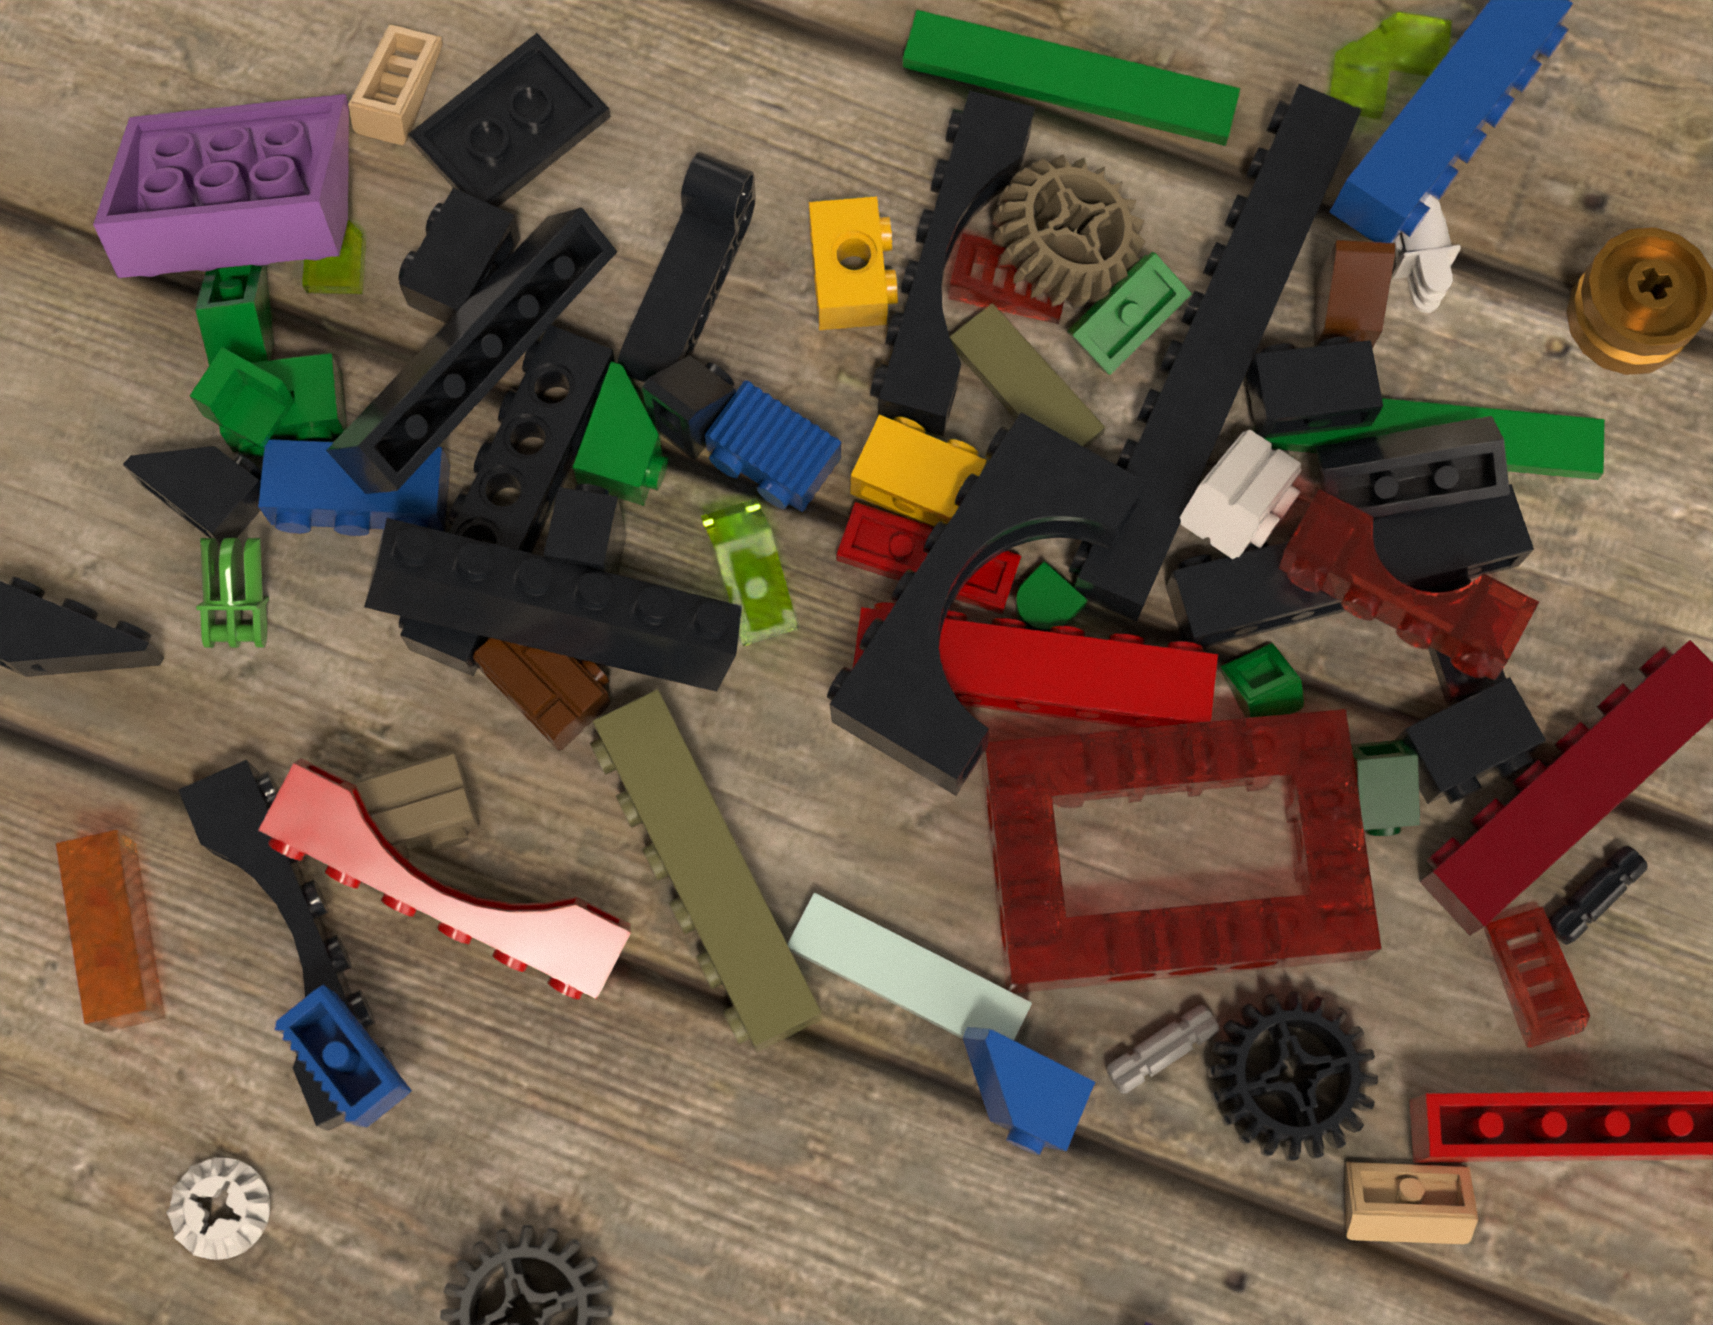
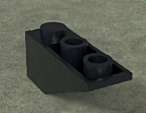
(64, 639)

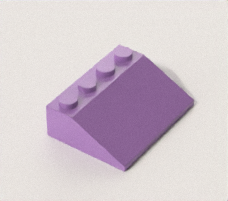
(228, 187)

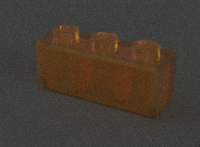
(110, 931)

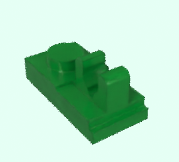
(1129, 313)

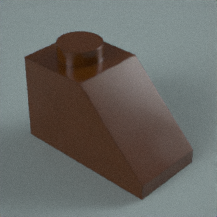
(1353, 291)

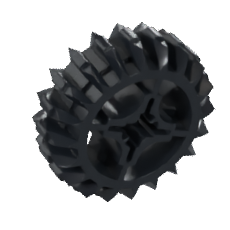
(1299, 1104)

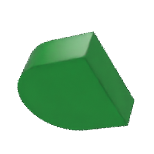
(1047, 600)

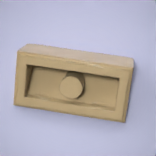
(1409, 1203)

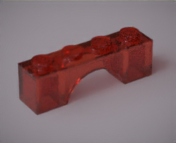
(1470, 625)

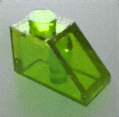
(750, 570)

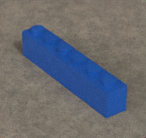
(1447, 117)

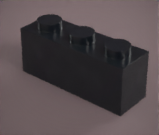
(1417, 467)

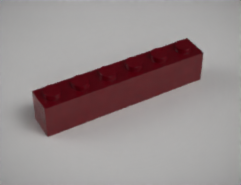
(1574, 791)

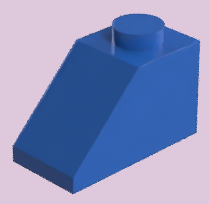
(1026, 1091)

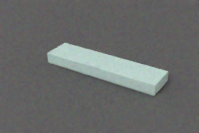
(904, 971)

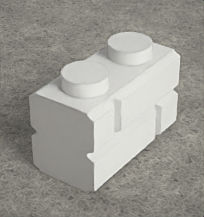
(1243, 495)

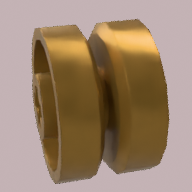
(1641, 301)

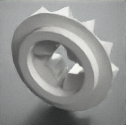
(246, 1196)

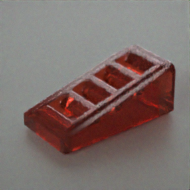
(982, 293)
(1525, 1008)

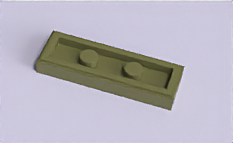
(1022, 377)

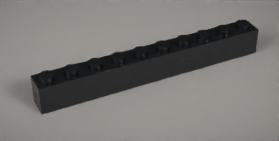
(1219, 344)

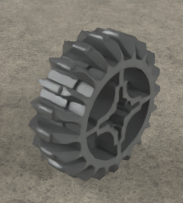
(519, 1283)

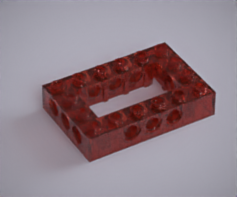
(1052, 952)

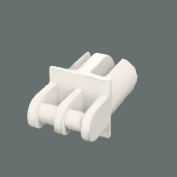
(1426, 259)

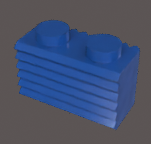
(772, 447)
(342, 1057)

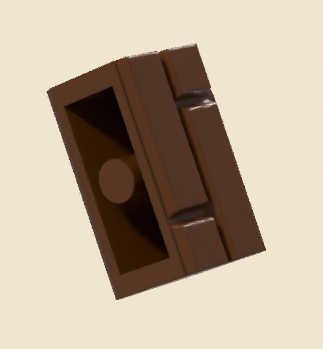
(546, 687)

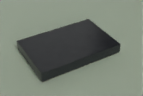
(510, 123)

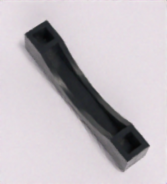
(985, 157)
(227, 820)

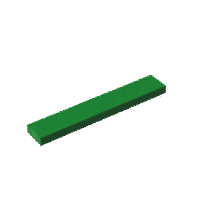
(1071, 77)
(1532, 440)

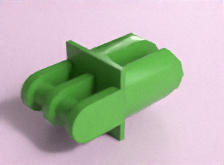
(229, 590)

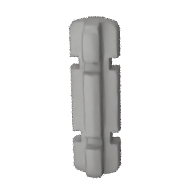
(1162, 1049)

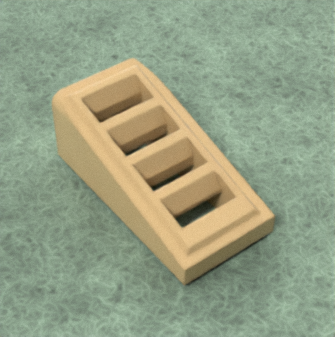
(388, 116)

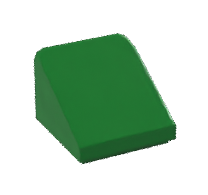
(1264, 683)

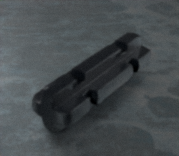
(1597, 894)

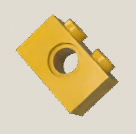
(843, 231)

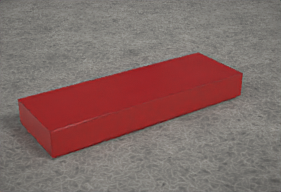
(895, 544)

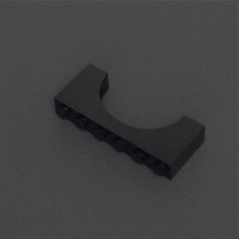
(1028, 492)

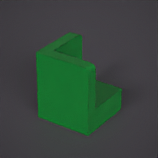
(242, 398)

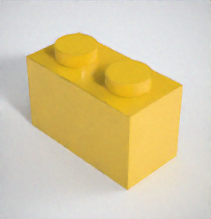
(913, 471)

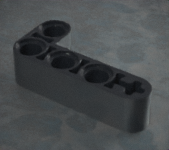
(713, 222)

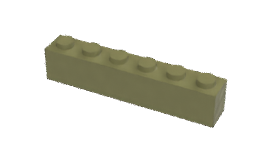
(707, 872)

